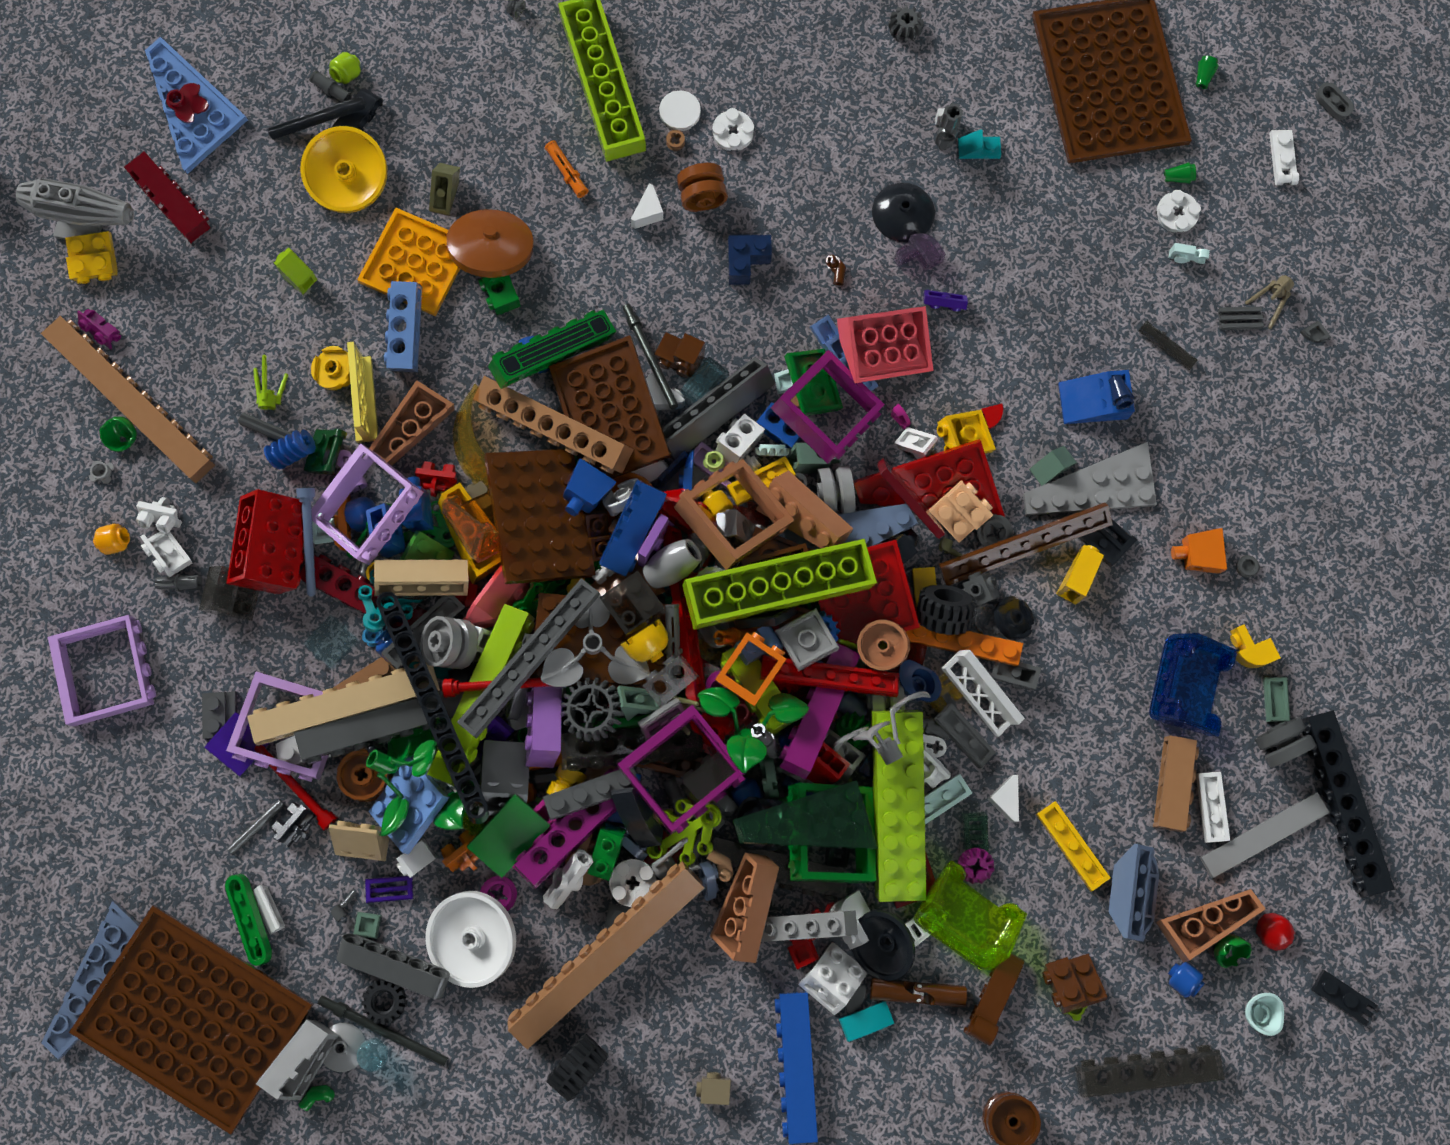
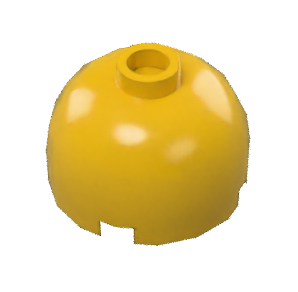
(647, 643)

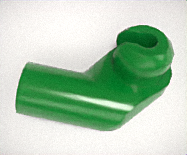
(316, 1093)

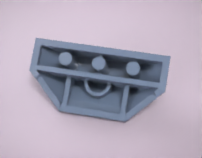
(1134, 892)

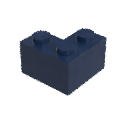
(744, 252)

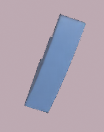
(828, 337)

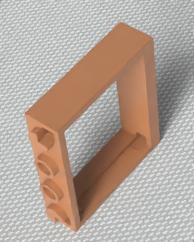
(711, 535)

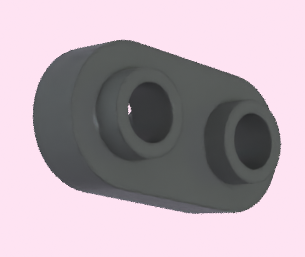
(1336, 100)

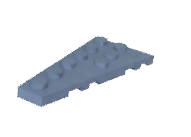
(872, 525)
(100, 957)

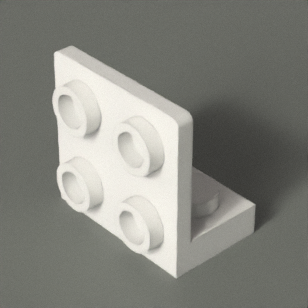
(833, 979)

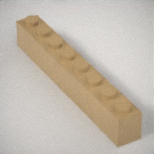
(333, 705)

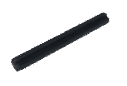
(316, 118)

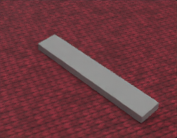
(1264, 835)

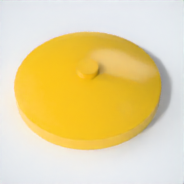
(343, 169)

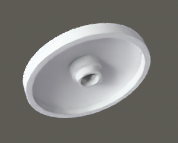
(471, 938)

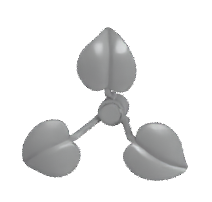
(563, 669)
(886, 747)

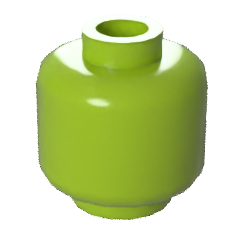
(344, 68)

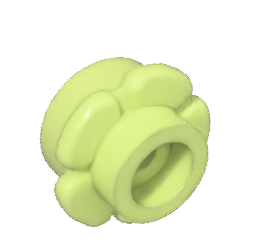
(713, 455)

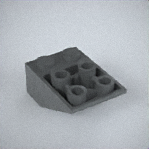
(503, 773)

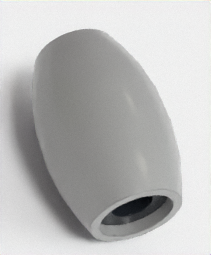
(672, 563)

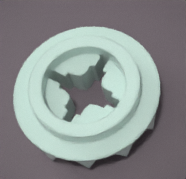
(772, 450)

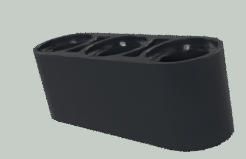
(360, 118)

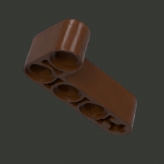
(993, 1000)

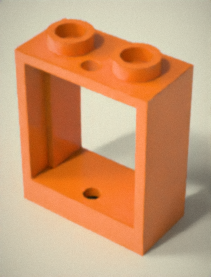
(758, 641)

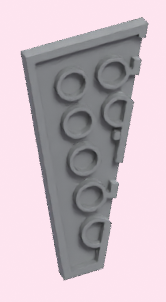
(1117, 481)

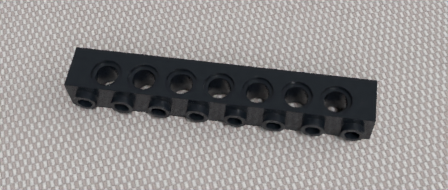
(1356, 811)

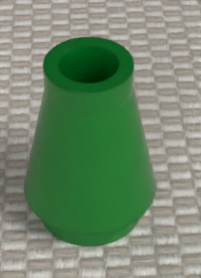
(1206, 69)
(1182, 174)

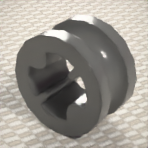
(516, 7)

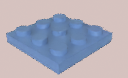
(424, 800)

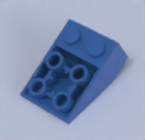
(1091, 399)

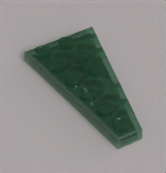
(817, 820)

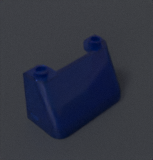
(1189, 682)

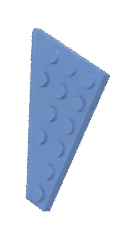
(210, 128)

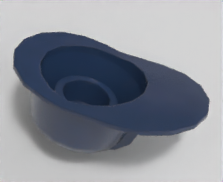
(919, 678)

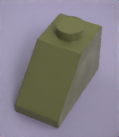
(443, 188)

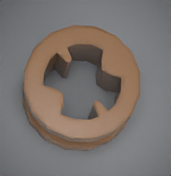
(675, 133)

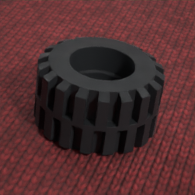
(945, 609)
(577, 1067)

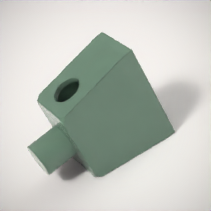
(807, 459)

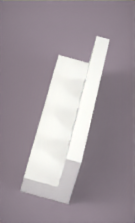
(989, 688)

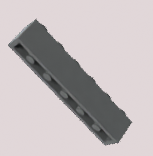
(717, 407)

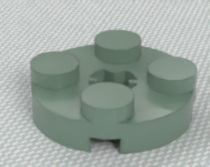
(769, 778)

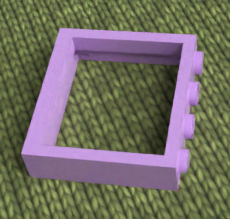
(342, 487)
(64, 674)
(262, 760)

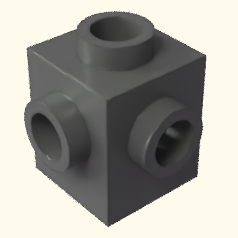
(982, 588)

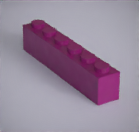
(813, 727)

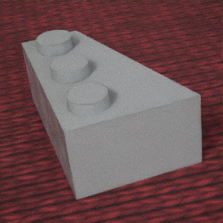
(298, 1062)

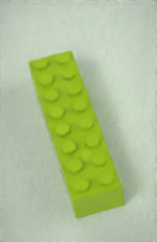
(602, 78)
(778, 583)
(900, 811)

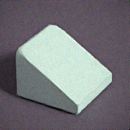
(783, 381)

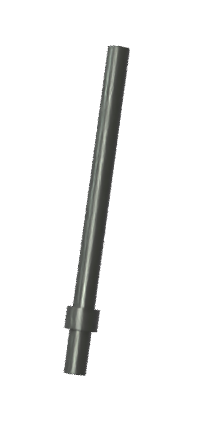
(635, 324)
(341, 1010)

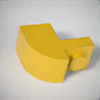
(1252, 654)

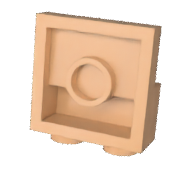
(961, 510)

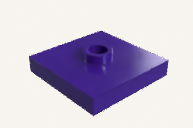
(220, 741)

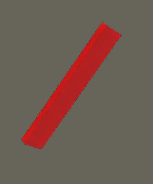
(834, 677)

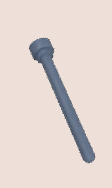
(306, 497)

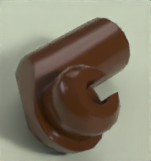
(837, 268)

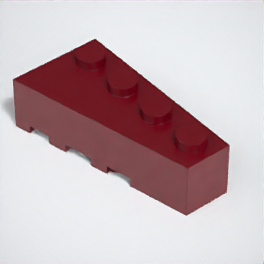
(168, 197)

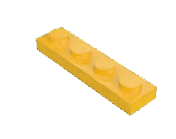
(1073, 846)

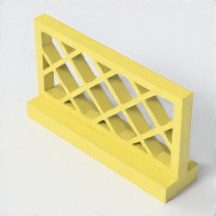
(362, 395)

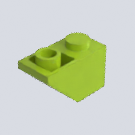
(295, 271)

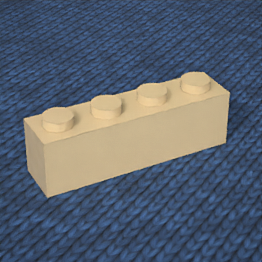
(421, 577)

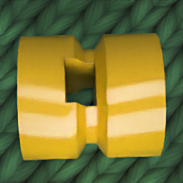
(565, 780)

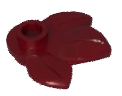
(189, 103)

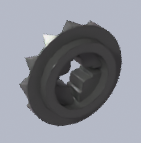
(997, 521)

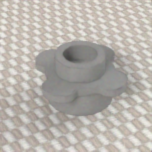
(98, 466)

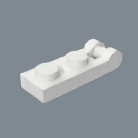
(1283, 157)

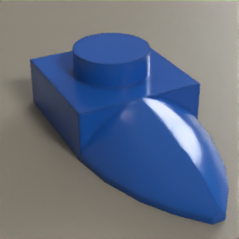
(685, 480)

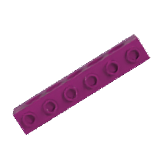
(537, 873)

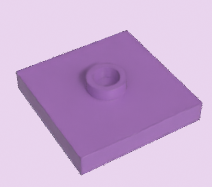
(653, 541)

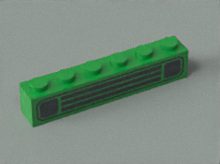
(551, 348)

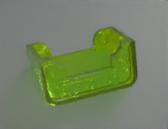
(969, 920)

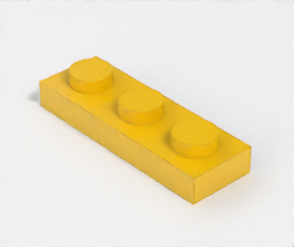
(766, 475)

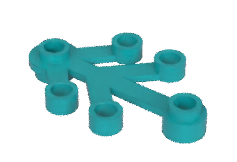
(372, 613)

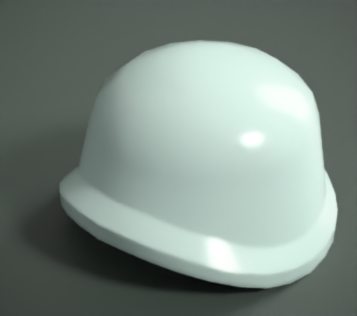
(1265, 1013)

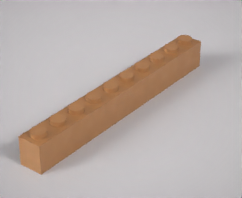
(128, 399)
(604, 954)

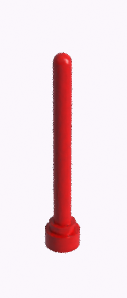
(452, 688)
(324, 817)

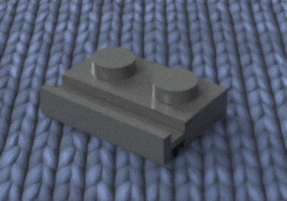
(216, 711)

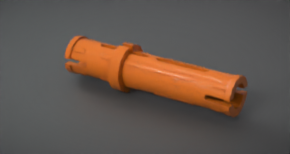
(578, 187)
(732, 635)

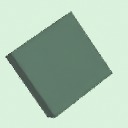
(367, 925)

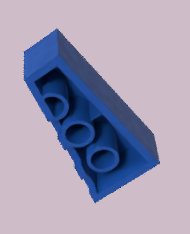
(632, 528)

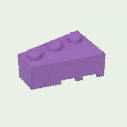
(543, 726)

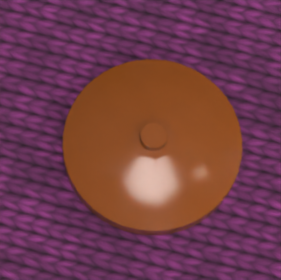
(490, 243)

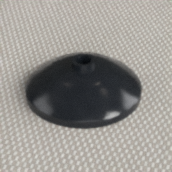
(900, 222)
(879, 955)

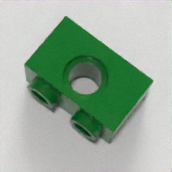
(504, 300)
(607, 851)

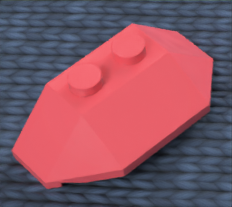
(492, 598)

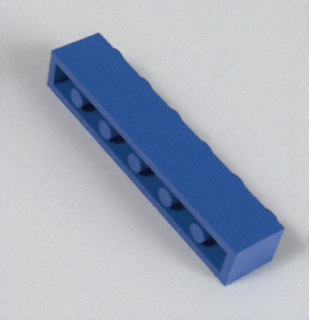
(797, 1068)

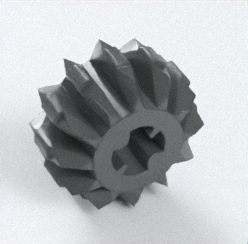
(898, 23)

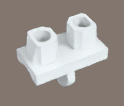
(159, 512)
(933, 769)

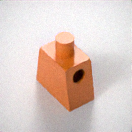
(1202, 551)

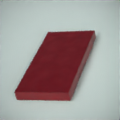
(910, 498)

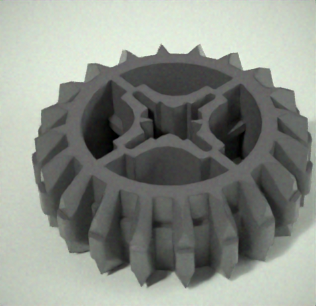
(591, 718)

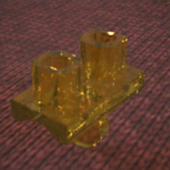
(949, 687)

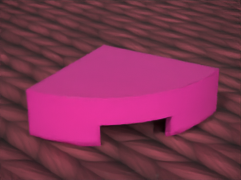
(898, 415)

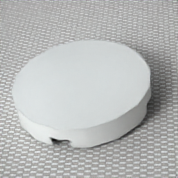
(679, 110)

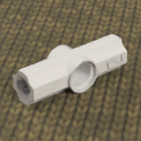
(567, 879)

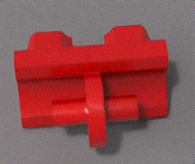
(436, 480)

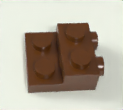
(1074, 983)

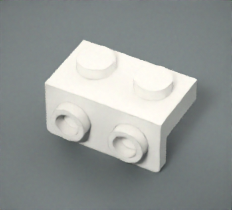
(167, 553)

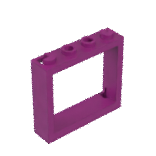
(806, 428)
(658, 739)

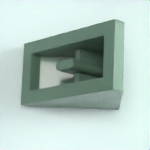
(1052, 465)

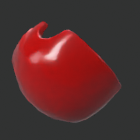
(1275, 931)

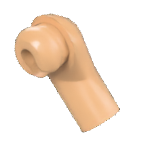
(723, 863)

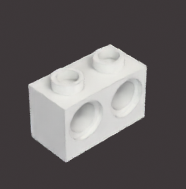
(735, 437)

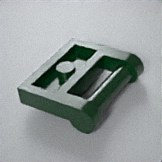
(326, 453)

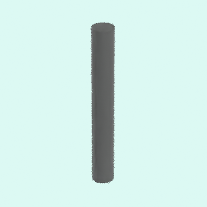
(256, 826)

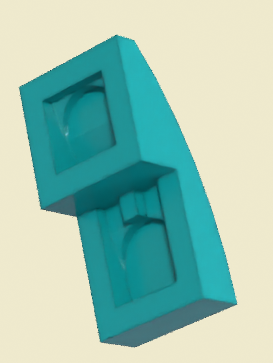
(866, 1021)

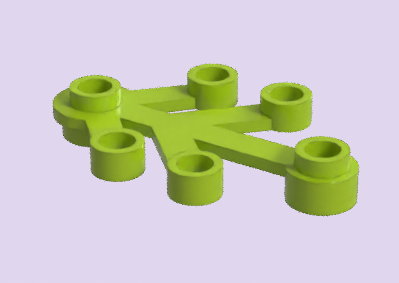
(690, 833)

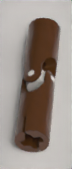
(938, 993)

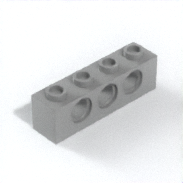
(810, 926)

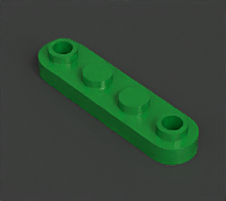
(248, 919)

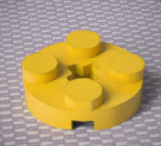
(322, 363)

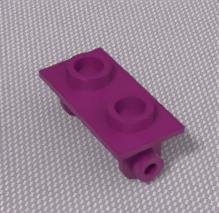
(91, 322)

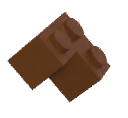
(680, 354)

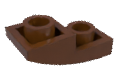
(597, 531)

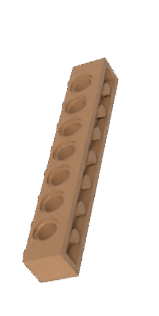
(616, 454)

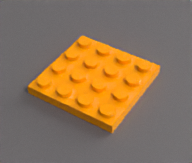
(411, 252)

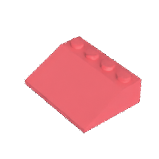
(886, 344)

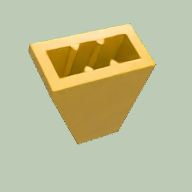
(1080, 574)

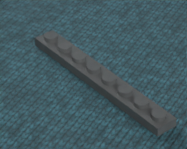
(528, 658)

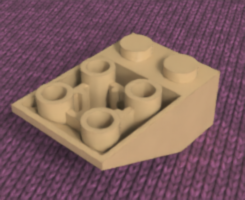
(359, 841)

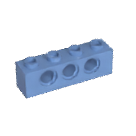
(408, 359)

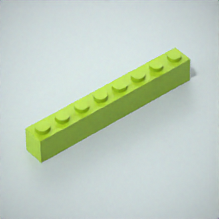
(499, 650)

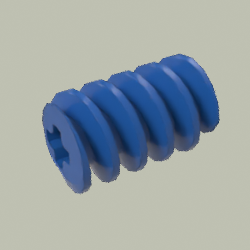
(290, 449)

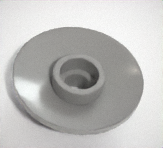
(351, 1038)

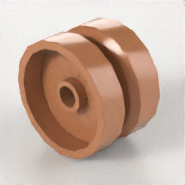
(897, 645)

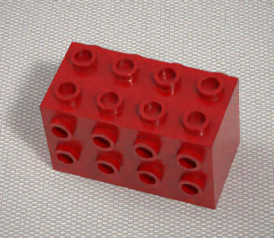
(267, 543)

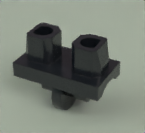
(295, 826)

